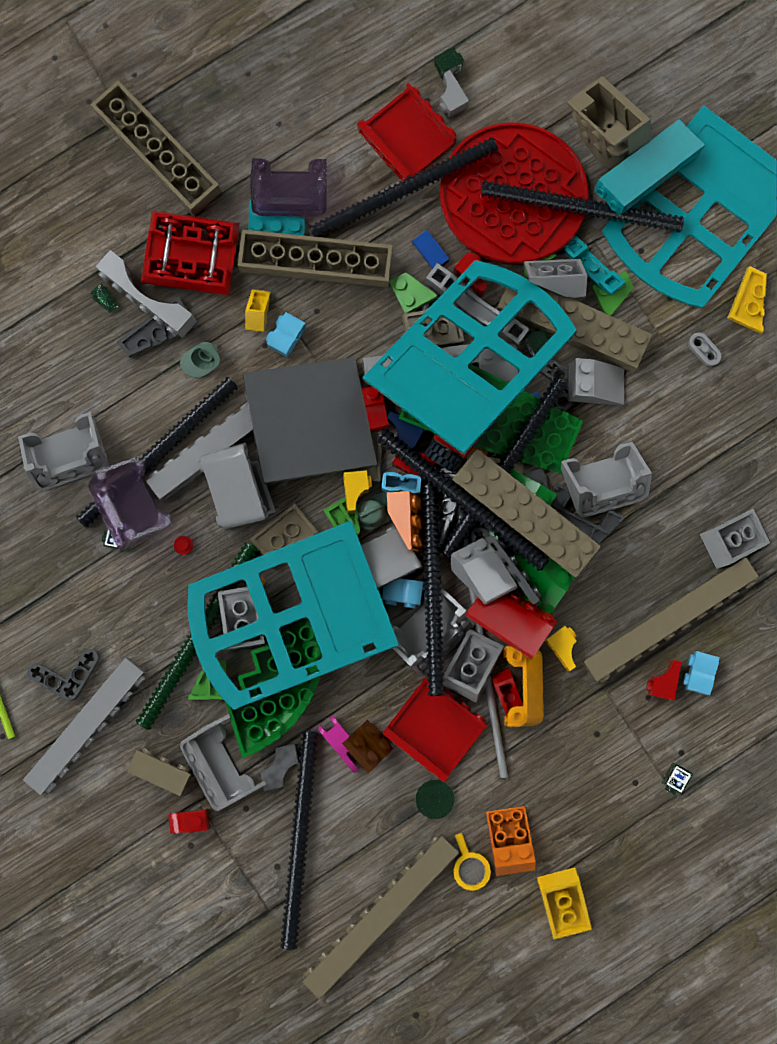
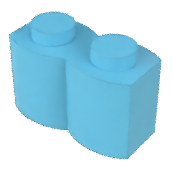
(286, 334)
(397, 483)
(403, 591)
(701, 673)

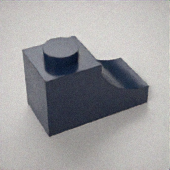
(407, 432)

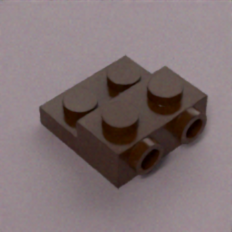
(367, 746)

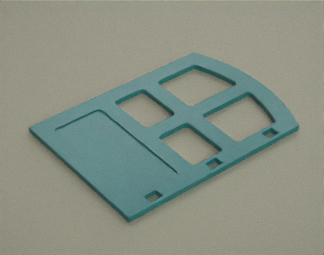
(728, 173)
(442, 388)
(335, 596)

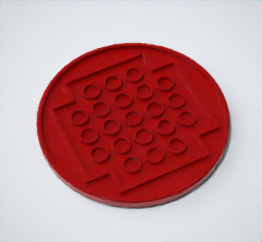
(507, 229)

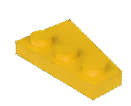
(749, 301)

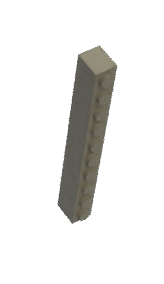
(670, 619)
(379, 916)

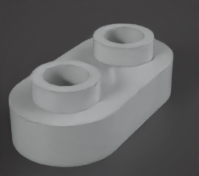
(706, 348)

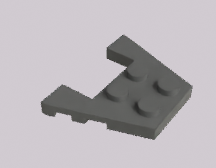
(593, 531)

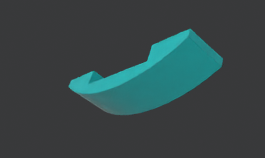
(596, 272)

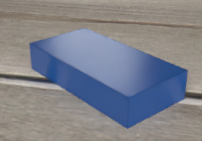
(430, 249)

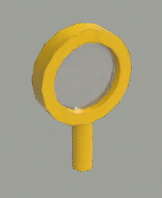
(470, 868)

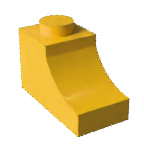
(257, 310)
(355, 485)
(561, 644)

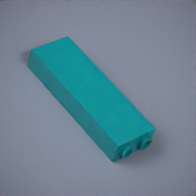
(649, 167)

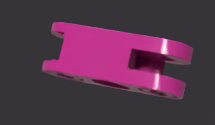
(336, 737)

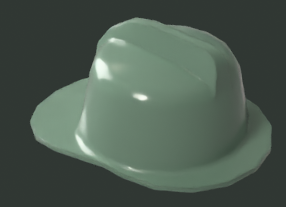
(200, 359)
(373, 512)

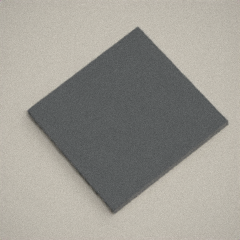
(309, 420)

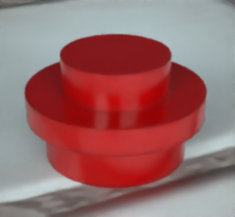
(183, 545)

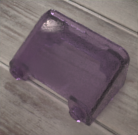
(288, 191)
(126, 503)

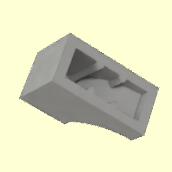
(454, 99)

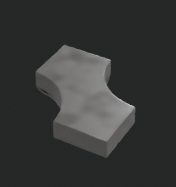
(274, 775)

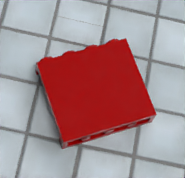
(407, 134)
(435, 730)

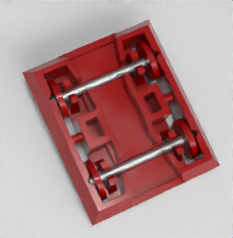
(190, 253)

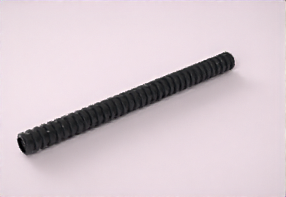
(404, 188)
(581, 206)
(172, 438)
(511, 457)
(462, 499)
(432, 590)
(299, 841)

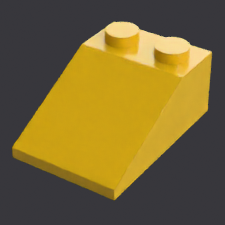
(564, 903)

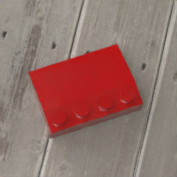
(514, 621)

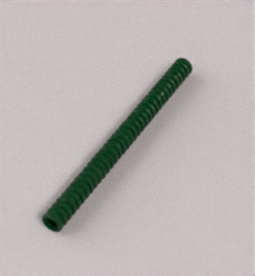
(188, 650)

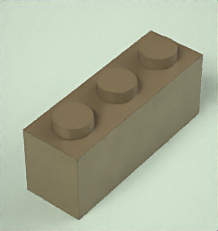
(160, 771)

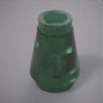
(104, 298)

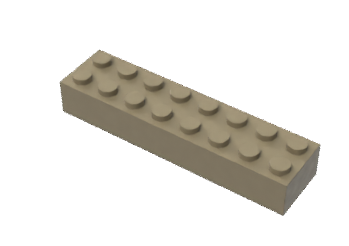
(156, 148)
(315, 258)
(596, 331)
(527, 513)

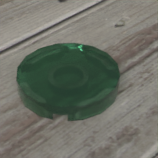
(434, 799)

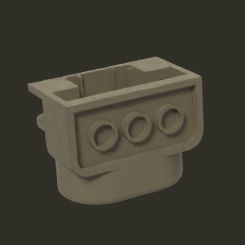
(609, 123)

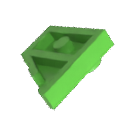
(411, 293)
(610, 303)
(338, 515)
(203, 688)

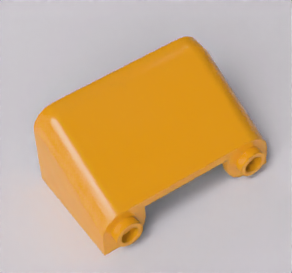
(532, 710)

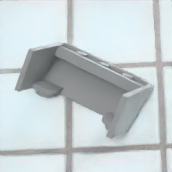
(214, 767)

